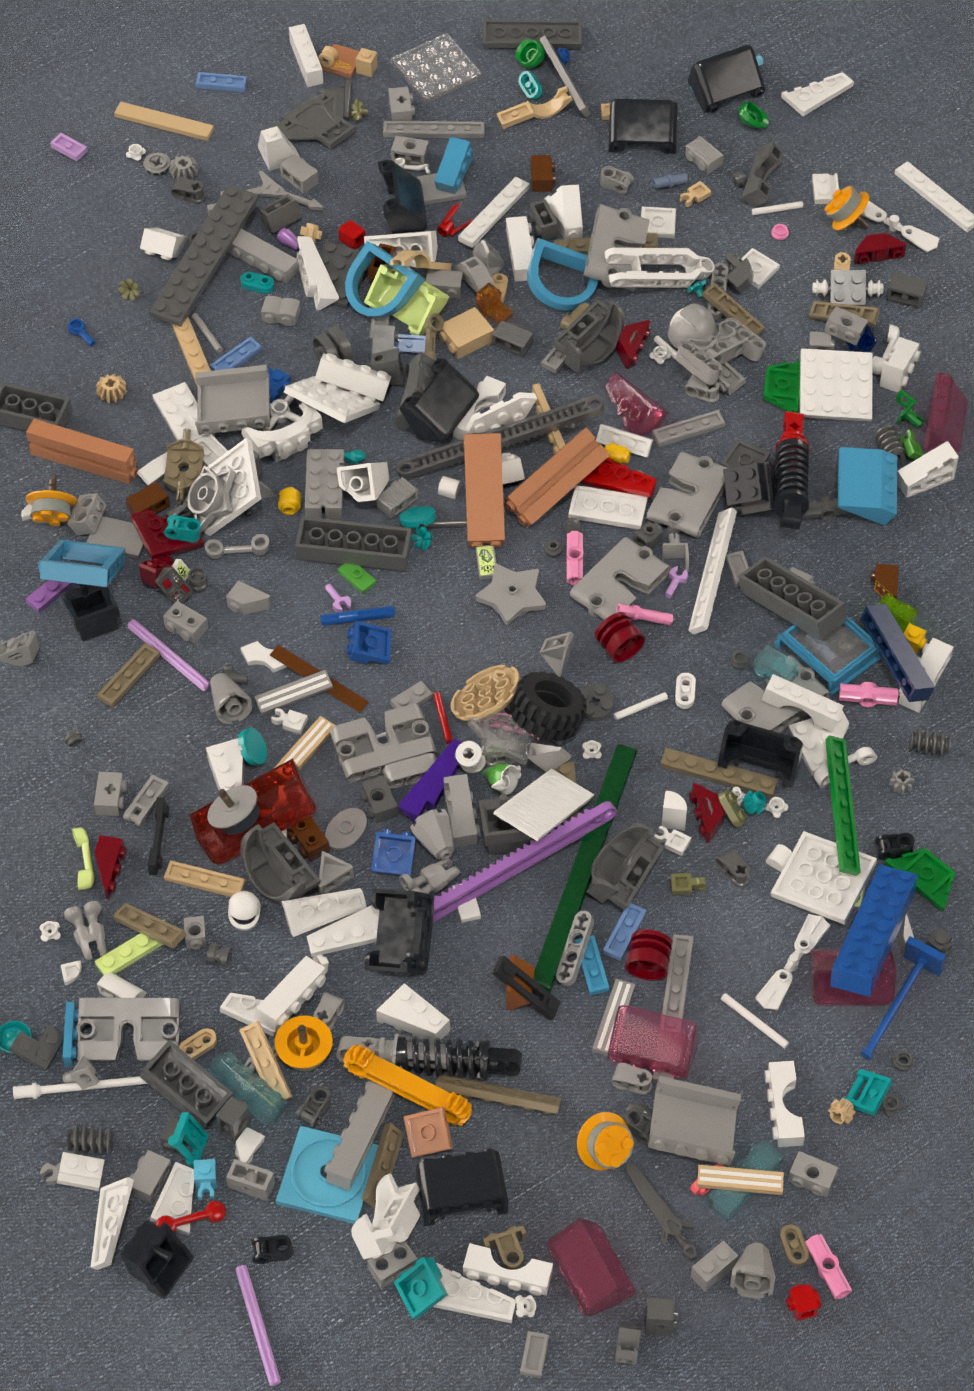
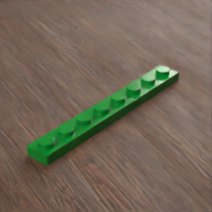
(842, 806)

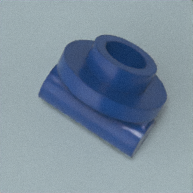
(563, 54)

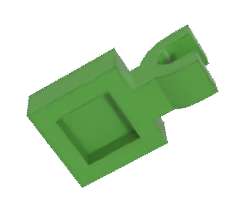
(913, 448)

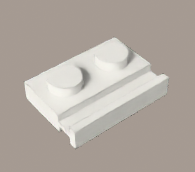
(824, 187)
(212, 449)
(80, 1171)

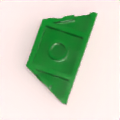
(783, 385)
(933, 875)

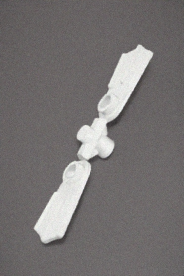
(918, 237)
(776, 988)

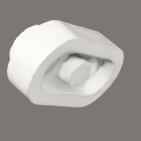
(685, 692)

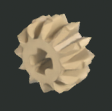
(111, 388)

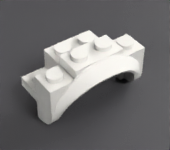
(287, 440)
(392, 1221)

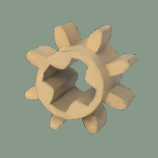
(311, 231)
(841, 1111)

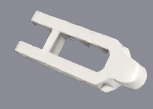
(693, 265)

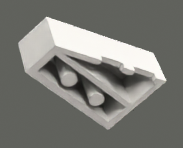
(899, 365)
(928, 471)
(226, 764)

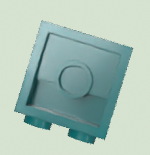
(421, 1286)

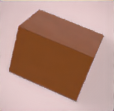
(513, 998)

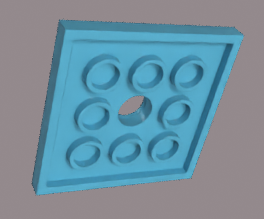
(307, 1189)

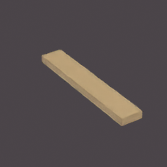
(164, 121)

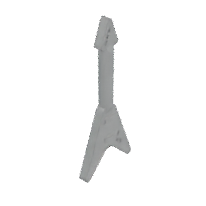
(272, 189)

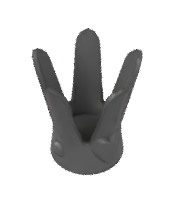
(178, 510)

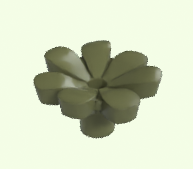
(358, 111)
(129, 289)

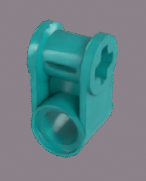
(184, 528)

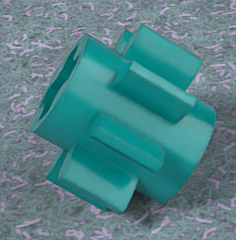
(754, 802)

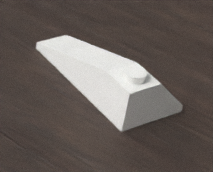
(422, 241)

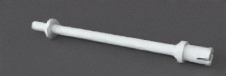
(36, 1090)

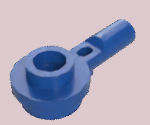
(77, 327)

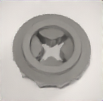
(153, 159)

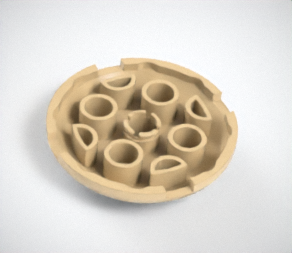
(486, 693)

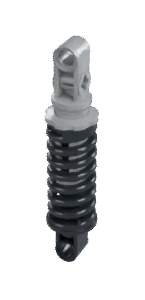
(439, 1056)

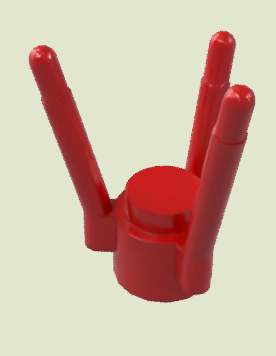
(447, 226)

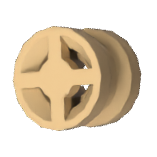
(328, 56)

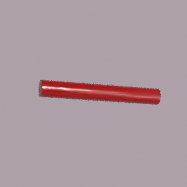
(442, 717)

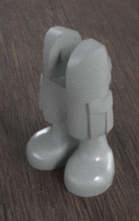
(435, 875)
(87, 935)

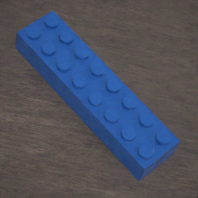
(874, 930)

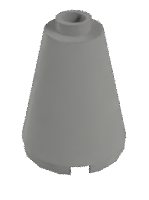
(229, 699)

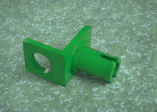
(908, 413)

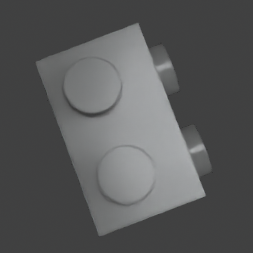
(730, 379)

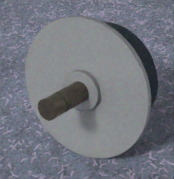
(234, 810)

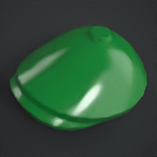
(530, 53)
(753, 115)

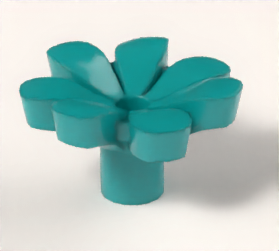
(697, 287)
(423, 538)

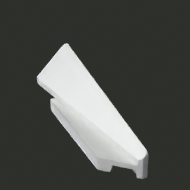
(314, 274)

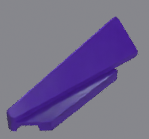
(430, 787)

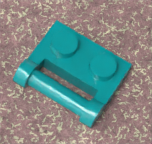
(872, 1094)
(193, 1134)

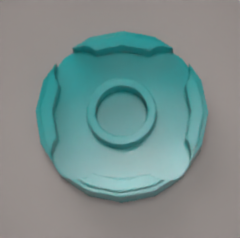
(417, 515)
(253, 746)

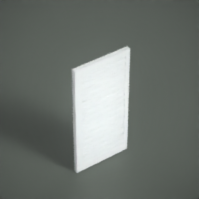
(544, 804)

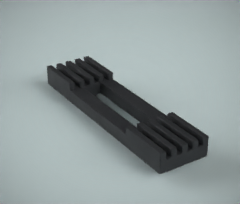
(155, 859)
(505, 972)

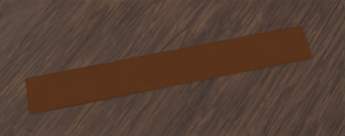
(305, 669)

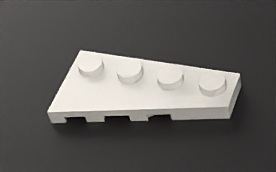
(817, 93)
(318, 910)
(346, 933)
(110, 1216)
(474, 1299)

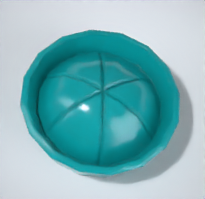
(9, 1032)

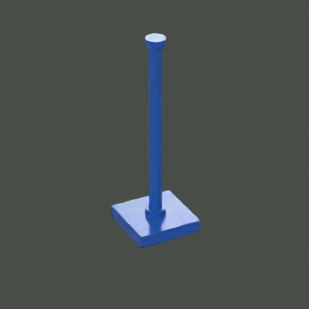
(923, 957)

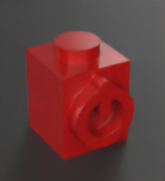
(803, 1301)

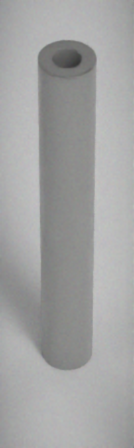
(207, 333)

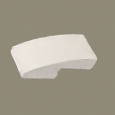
(153, 470)

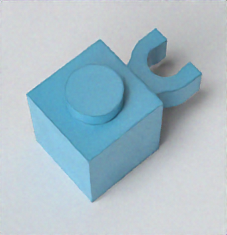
(205, 1177)

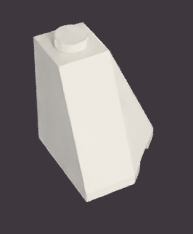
(275, 147)
(567, 211)
(364, 480)

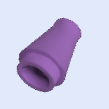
(288, 239)

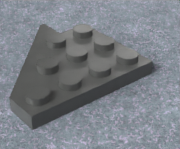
(337, 262)

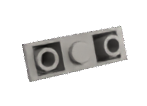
(474, 273)
(20, 650)

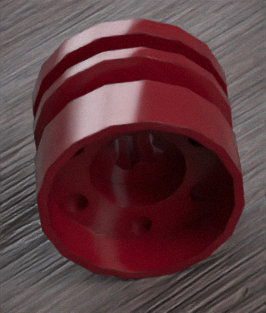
(619, 637)
(649, 955)

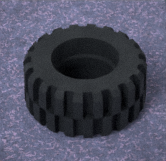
(548, 706)

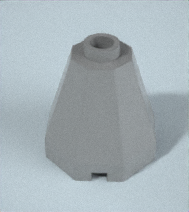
(435, 833)
(754, 1272)

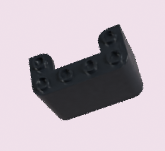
(461, 1184)

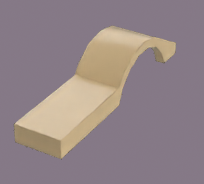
(527, 110)
(421, 259)

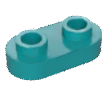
(530, 85)
(255, 282)

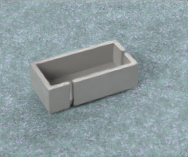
(322, 483)

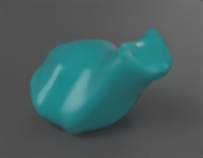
(354, 456)

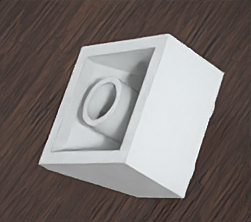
(162, 242)

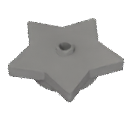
(210, 495)
(512, 593)

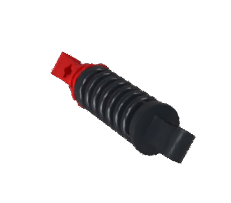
(792, 472)

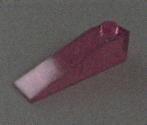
(636, 408)

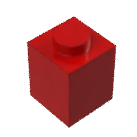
(351, 234)

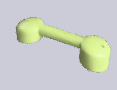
(85, 877)

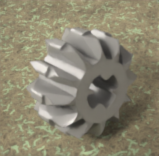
(183, 167)

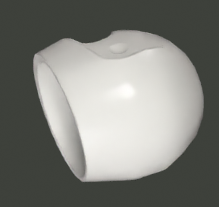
(244, 906)

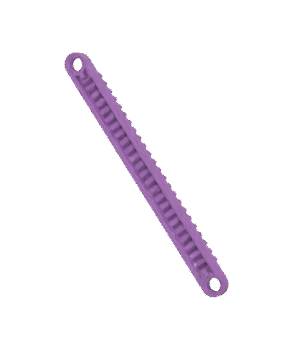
(522, 859)

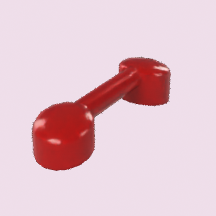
(214, 1212)

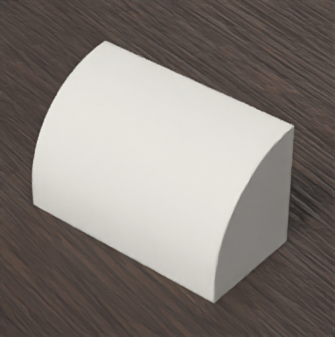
(674, 811)
(116, 987)

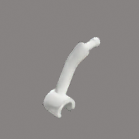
(400, 161)

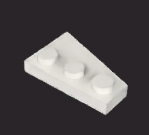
(243, 1009)
(176, 1196)

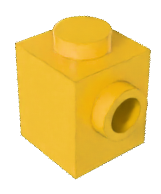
(916, 637)

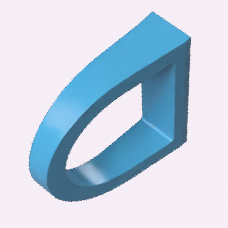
(562, 256)
(359, 265)

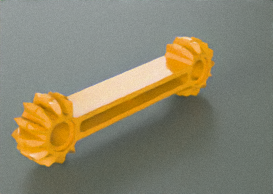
(365, 1064)

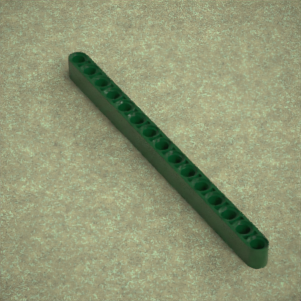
(580, 874)

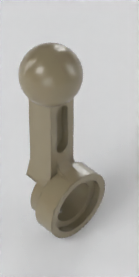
(431, 334)

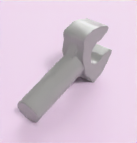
(48, 1168)

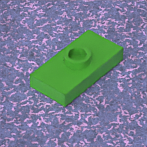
(357, 577)

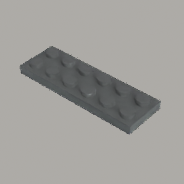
(512, 32)

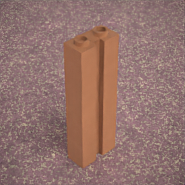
(82, 451)
(555, 477)
(484, 489)

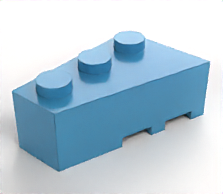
(454, 165)

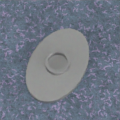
(346, 828)

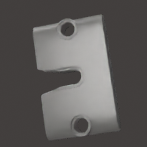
(611, 230)
(690, 511)
(625, 563)
(747, 706)
(368, 755)
(110, 1017)

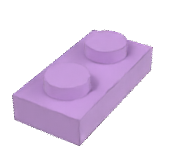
(68, 147)

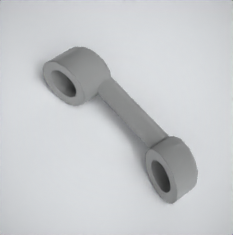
(259, 546)

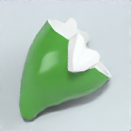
(503, 777)

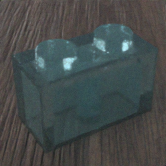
(774, 662)

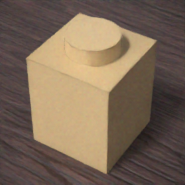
(366, 62)

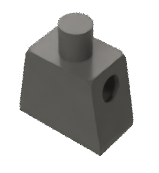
(391, 363)

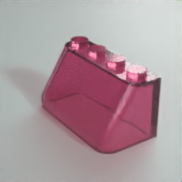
(946, 414)
(823, 994)
(653, 1041)
(590, 1267)

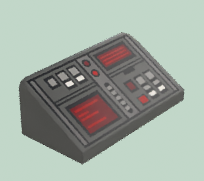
(173, 585)

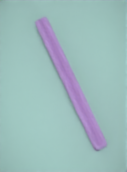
(169, 655)
(258, 1325)

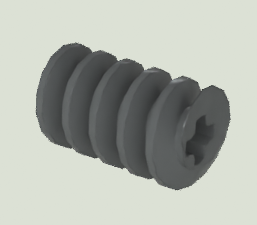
(889, 441)
(931, 742)
(90, 1140)

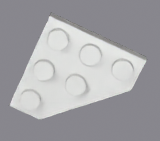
(502, 413)
(814, 738)

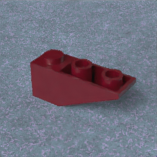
(109, 854)

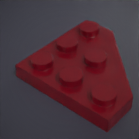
(151, 531)

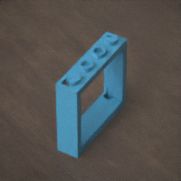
(110, 556)

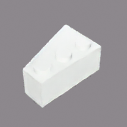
(413, 1014)

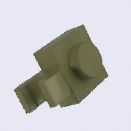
(683, 884)

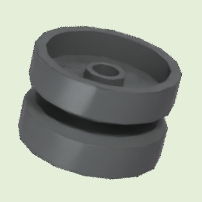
(332, 342)

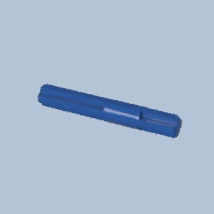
(357, 615)

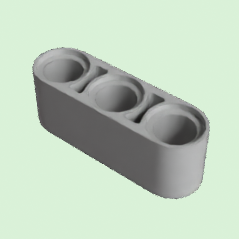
(407, 771)

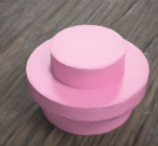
(780, 232)

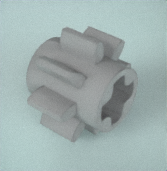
(901, 781)

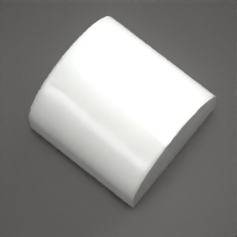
(449, 487)
(779, 857)

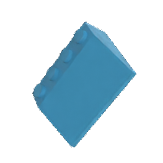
(868, 483)

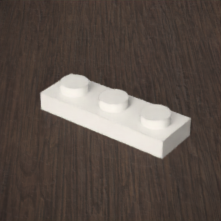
(636, 443)

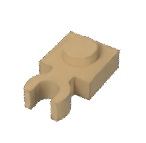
(697, 193)

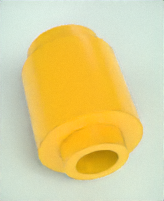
(619, 453)

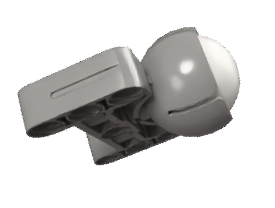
(706, 347)

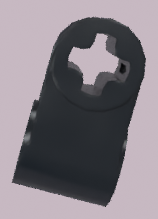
(893, 845)
(270, 1249)

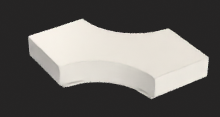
(257, 654)

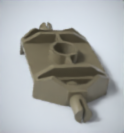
(179, 454)

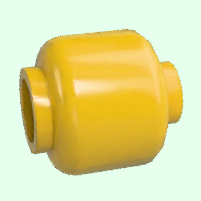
(289, 501)

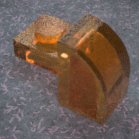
(490, 304)

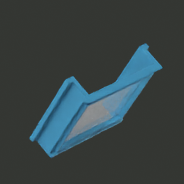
(836, 657)

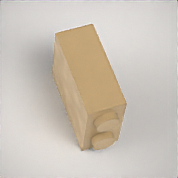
(466, 333)

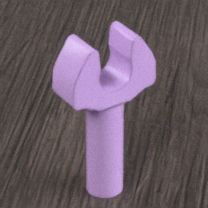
(676, 579)
(338, 599)

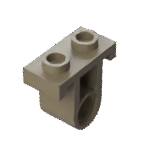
(507, 1246)

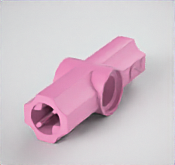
(574, 557)
(868, 694)
(833, 1277)

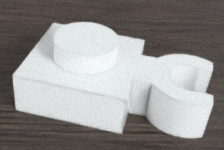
(291, 722)
(675, 841)

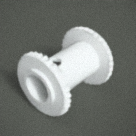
(467, 750)

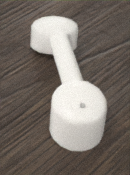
(877, 362)
(863, 756)

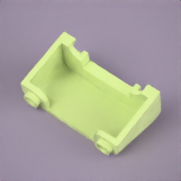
(423, 303)

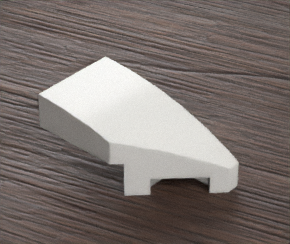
(248, 1144)

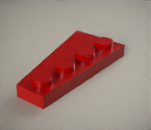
(620, 478)

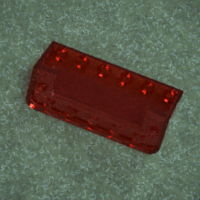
(281, 800)

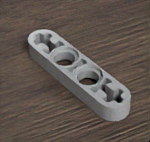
(718, 279)
(578, 949)

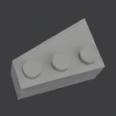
(459, 808)

